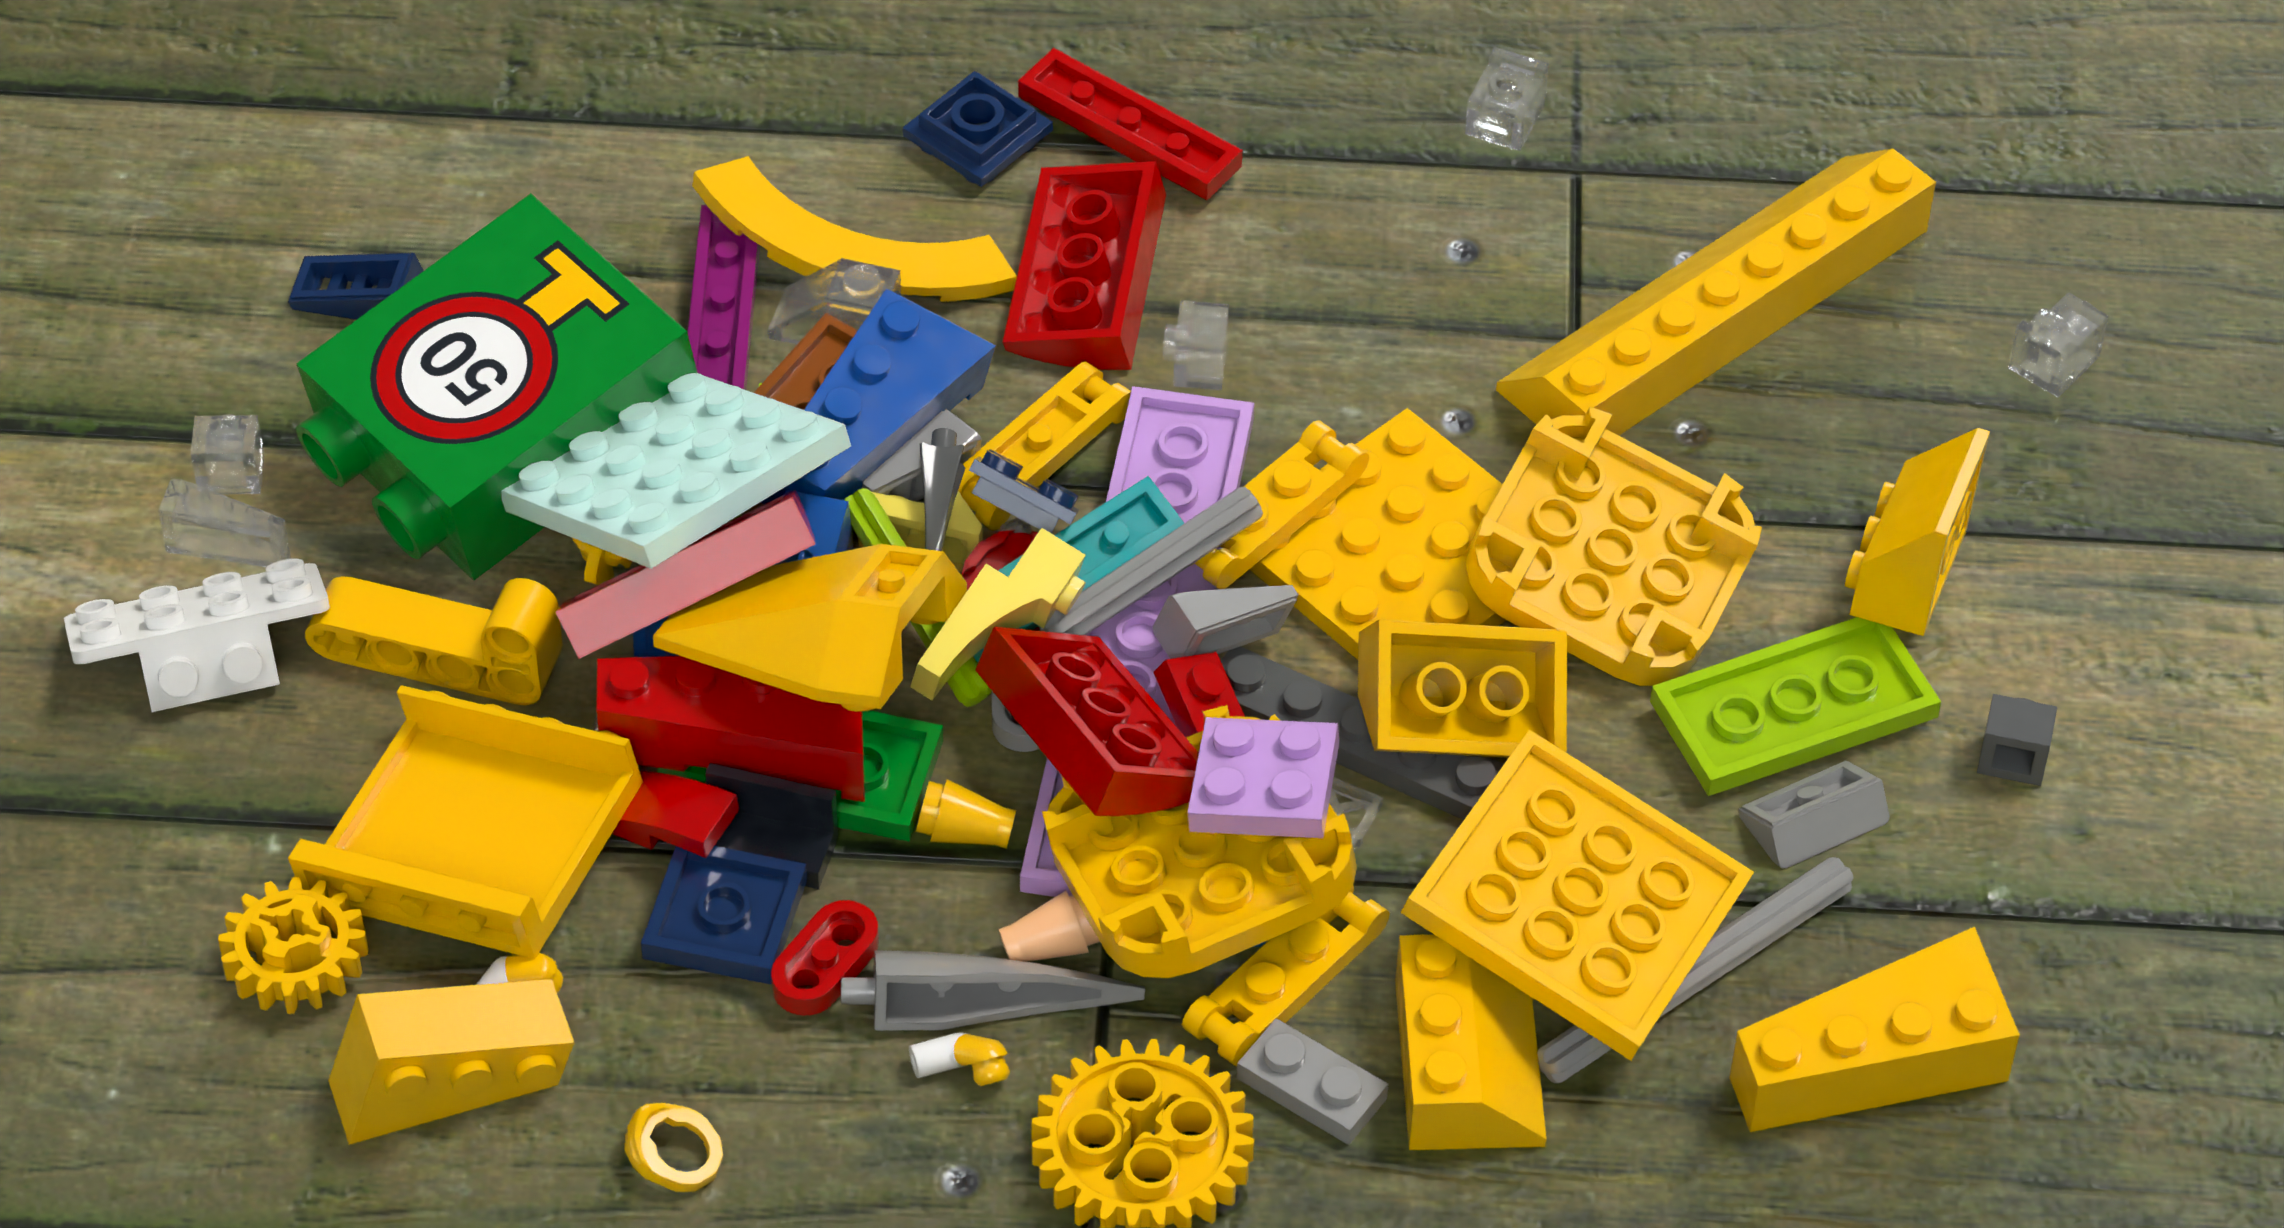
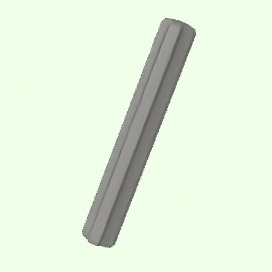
(1158, 563)

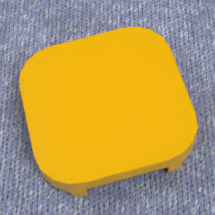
(1611, 549)
(1186, 898)

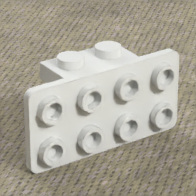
(203, 637)

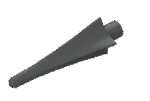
(941, 480)

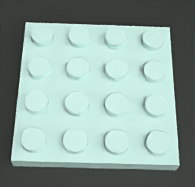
(674, 469)

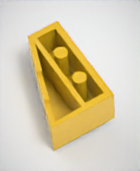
(445, 1053)

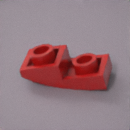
(677, 812)

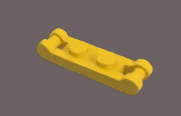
(1050, 433)
(1289, 497)
(1283, 977)

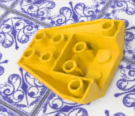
(821, 622)

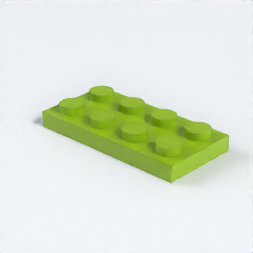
(1794, 703)

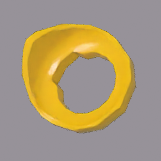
(643, 1151)

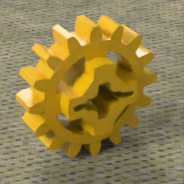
(293, 945)

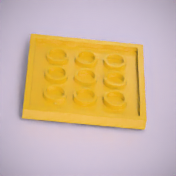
(1391, 539)
(1578, 894)

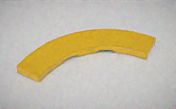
(809, 243)

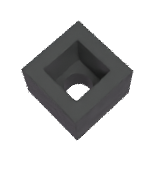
(2017, 739)

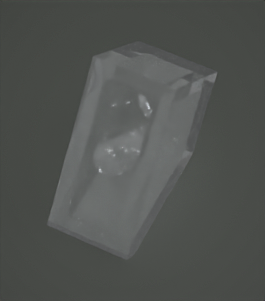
(841, 289)

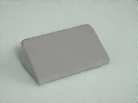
(1816, 813)

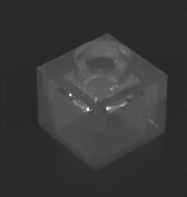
(1198, 344)
(228, 453)

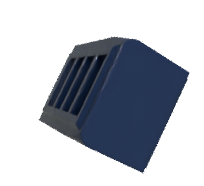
(385, 271)

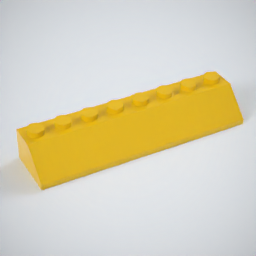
(1729, 294)

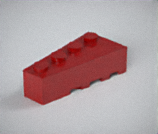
(703, 715)

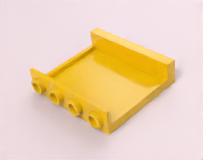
(476, 822)

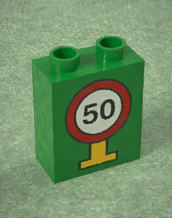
(481, 374)

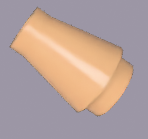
(1049, 932)

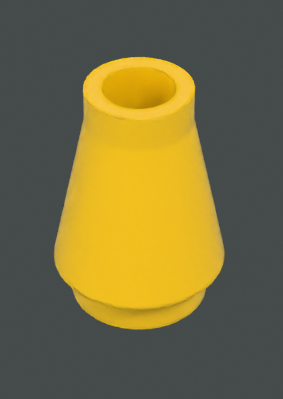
(963, 817)

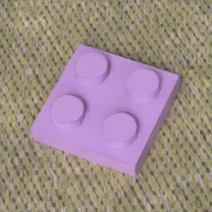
(1263, 777)

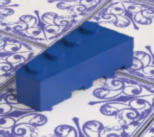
(889, 386)

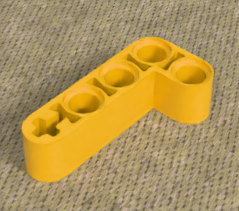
(441, 641)

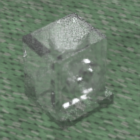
(1507, 99)
(2058, 344)

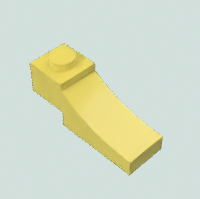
(1034, 590)

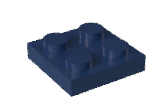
(724, 912)

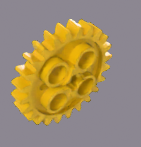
(1095, 1111)

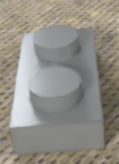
(1312, 1081)

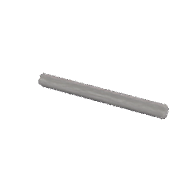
(1725, 951)

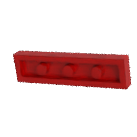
(1130, 123)

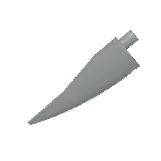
(960, 990)

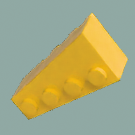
(1879, 1040)

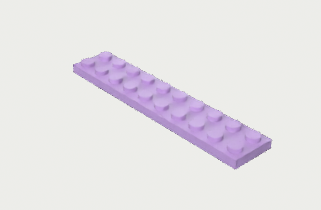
(1195, 457)

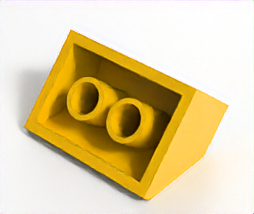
(1916, 535)
(1461, 687)
(1465, 1052)

